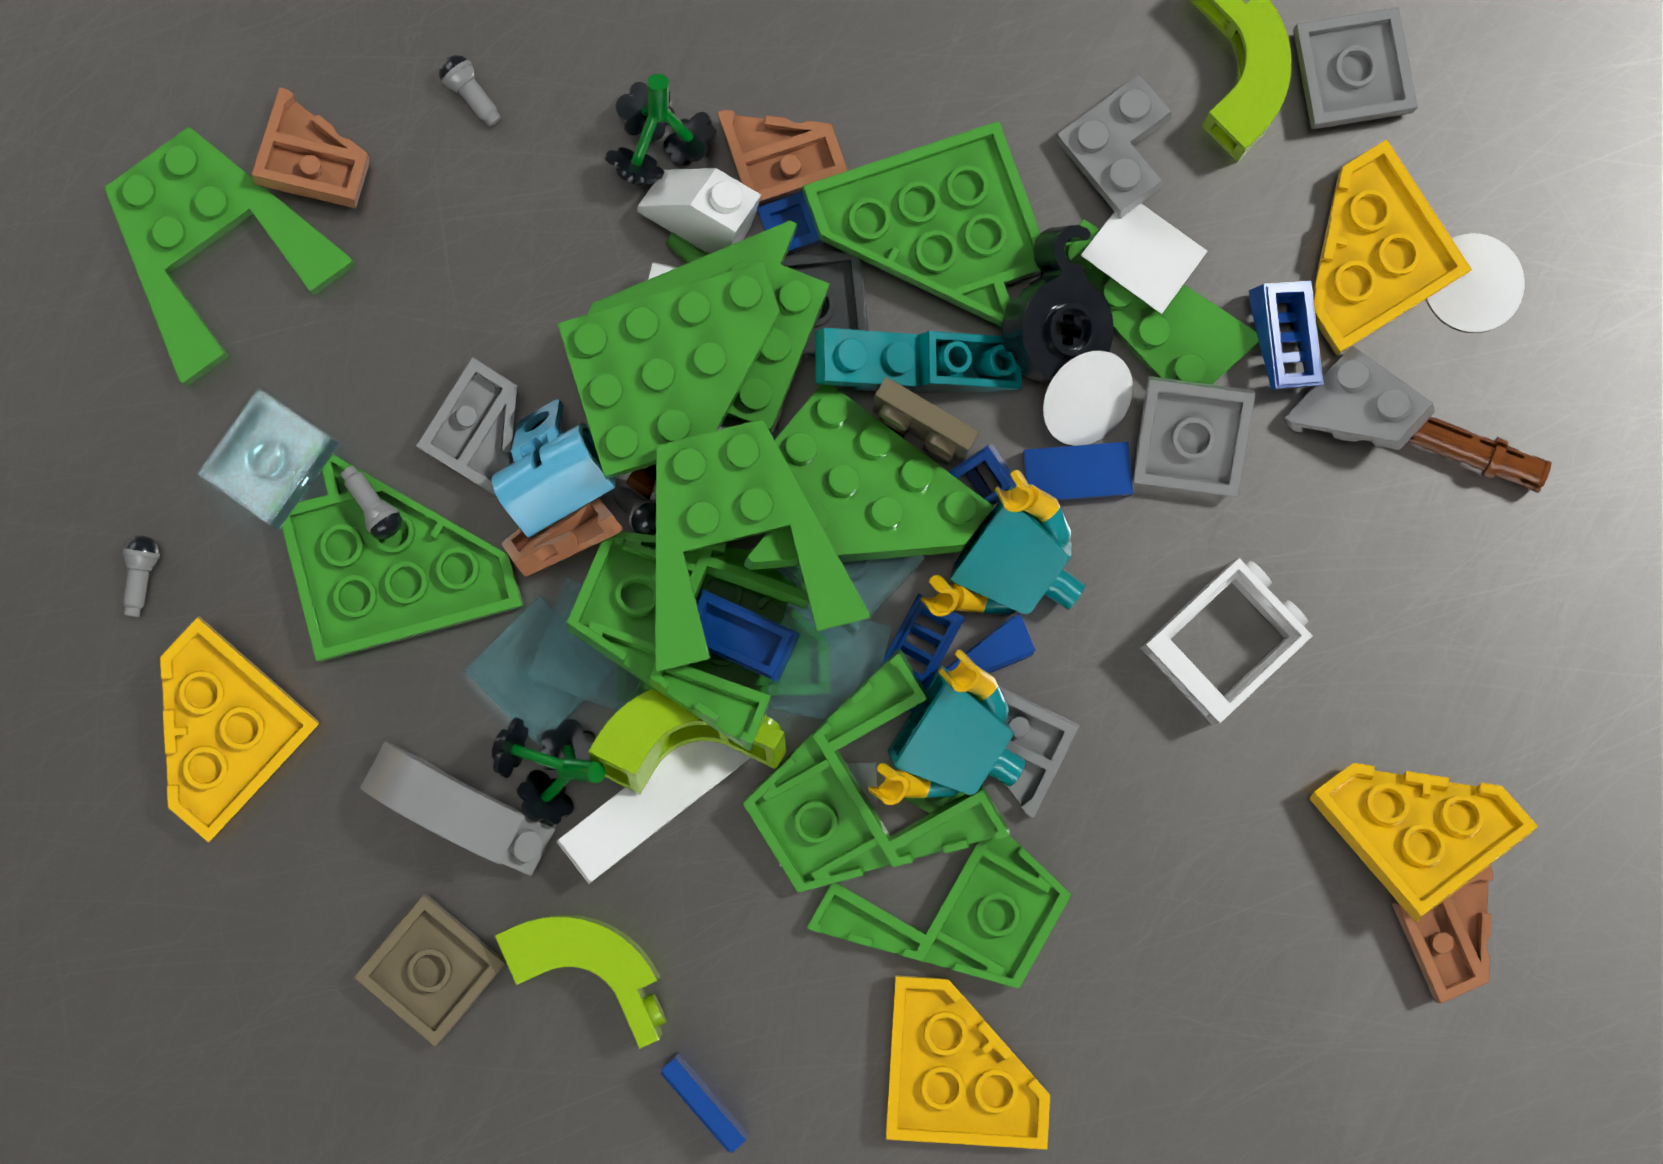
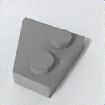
(1362, 404)
(1042, 741)

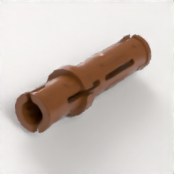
(1483, 453)

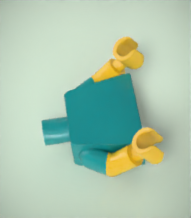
(1012, 558)
(952, 739)

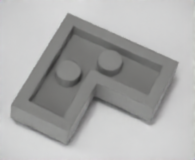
(1105, 140)

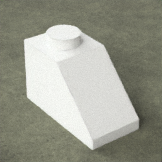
(701, 207)

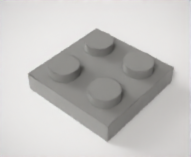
(1355, 68)
(1193, 436)

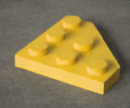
(1379, 250)
(221, 728)
(1421, 830)
(955, 1074)

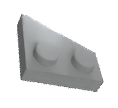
(474, 425)

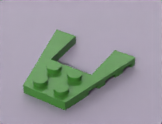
(181, 205)
(724, 491)
(618, 620)
(820, 815)
(986, 925)

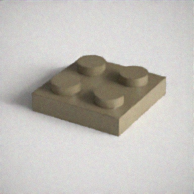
(907, 412)
(430, 970)

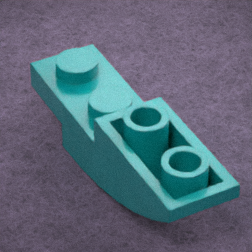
(916, 361)

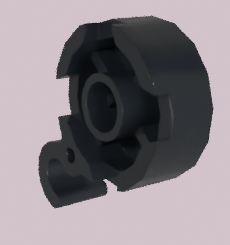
(1060, 297)

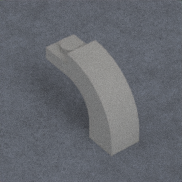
(456, 810)

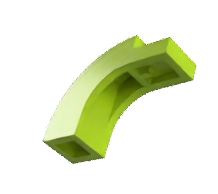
(1263, 71)
(654, 726)
(592, 946)

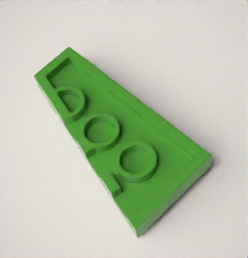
(1185, 342)

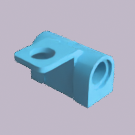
(550, 471)

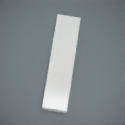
(634, 817)

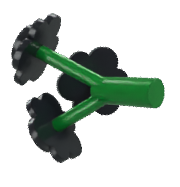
(647, 114)
(563, 751)

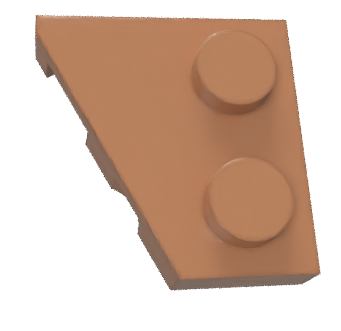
(779, 154)
(308, 156)
(562, 539)
(1453, 940)

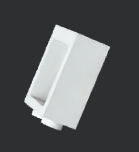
(1188, 678)

